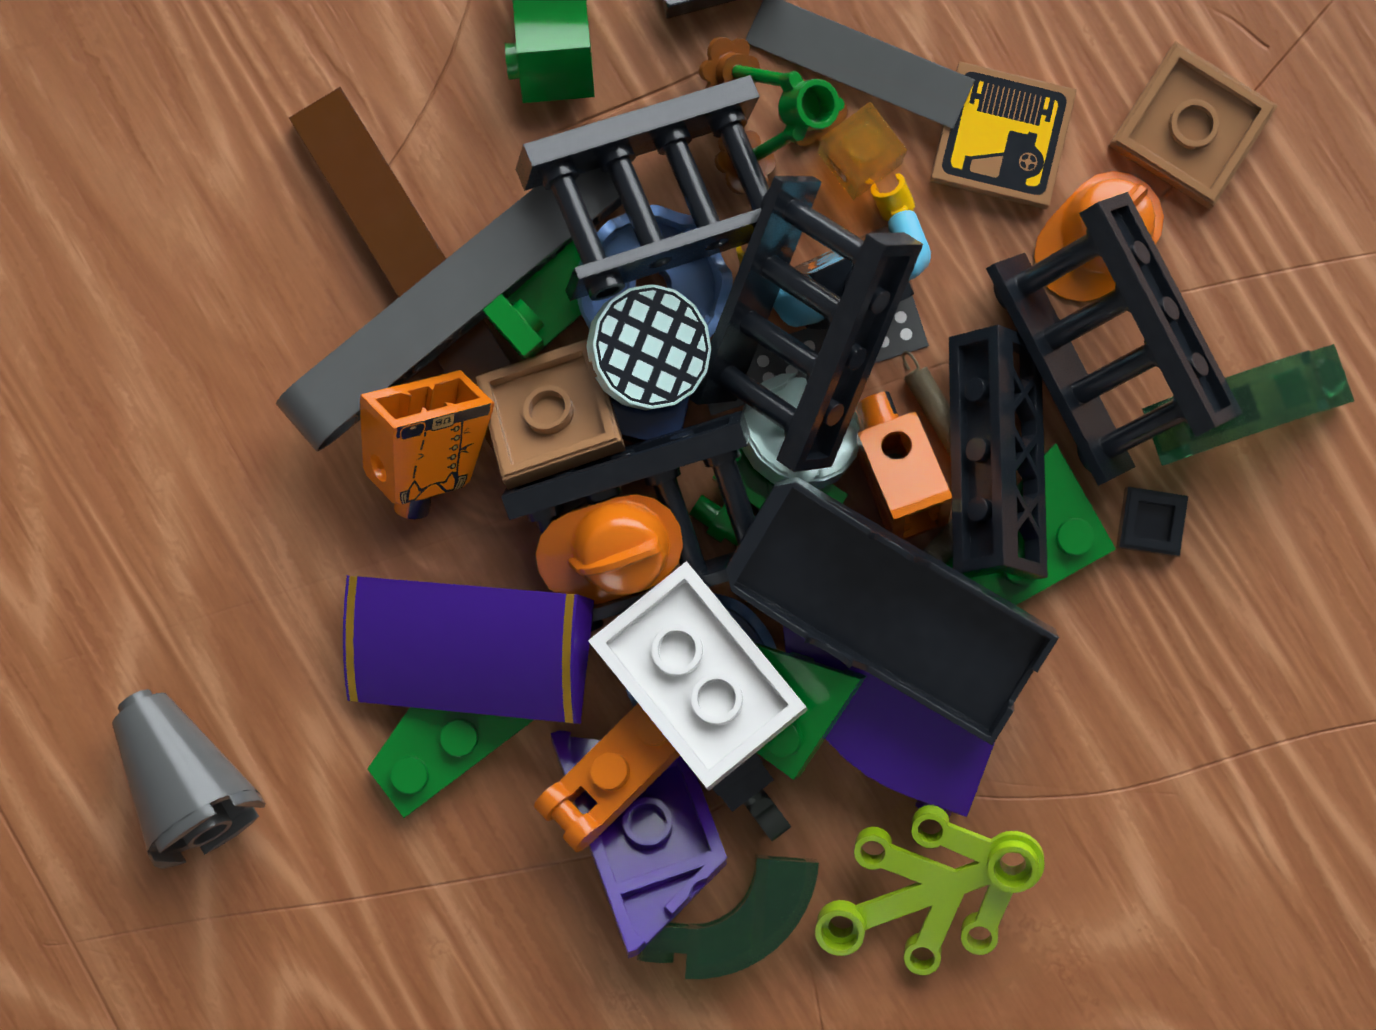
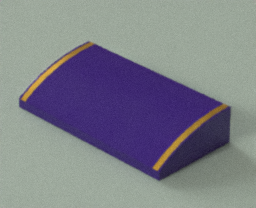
(466, 648)

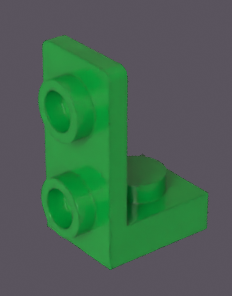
(538, 308)

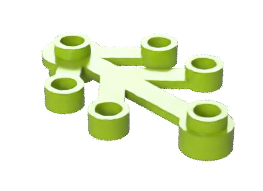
(936, 887)

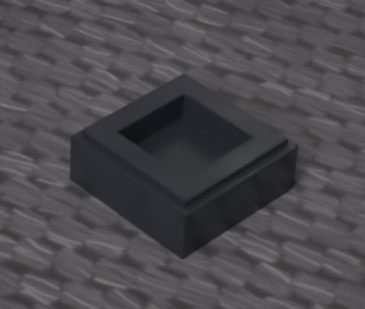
(1152, 521)

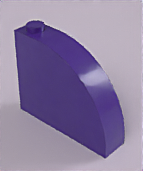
(903, 741)

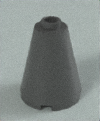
(179, 780)

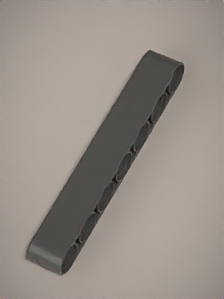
(438, 309)

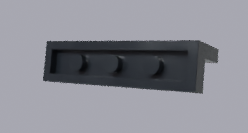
(990, 450)

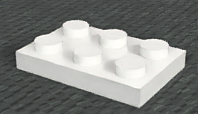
(698, 675)

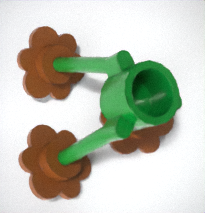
(805, 106)

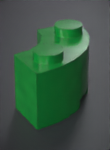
(551, 50)

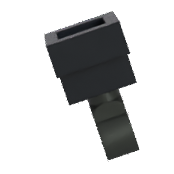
(746, 787)

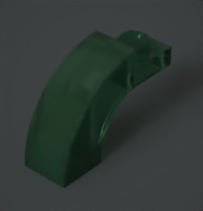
(1268, 398)
(750, 930)

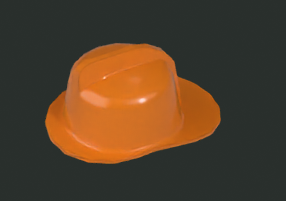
(1066, 225)
(610, 548)

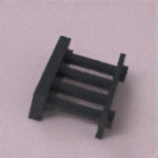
(613, 147)
(1161, 314)
(855, 331)
(659, 464)

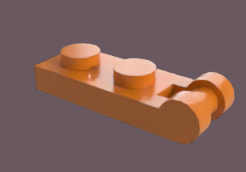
(612, 774)

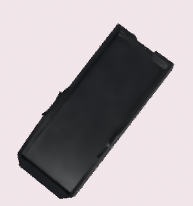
(888, 607)

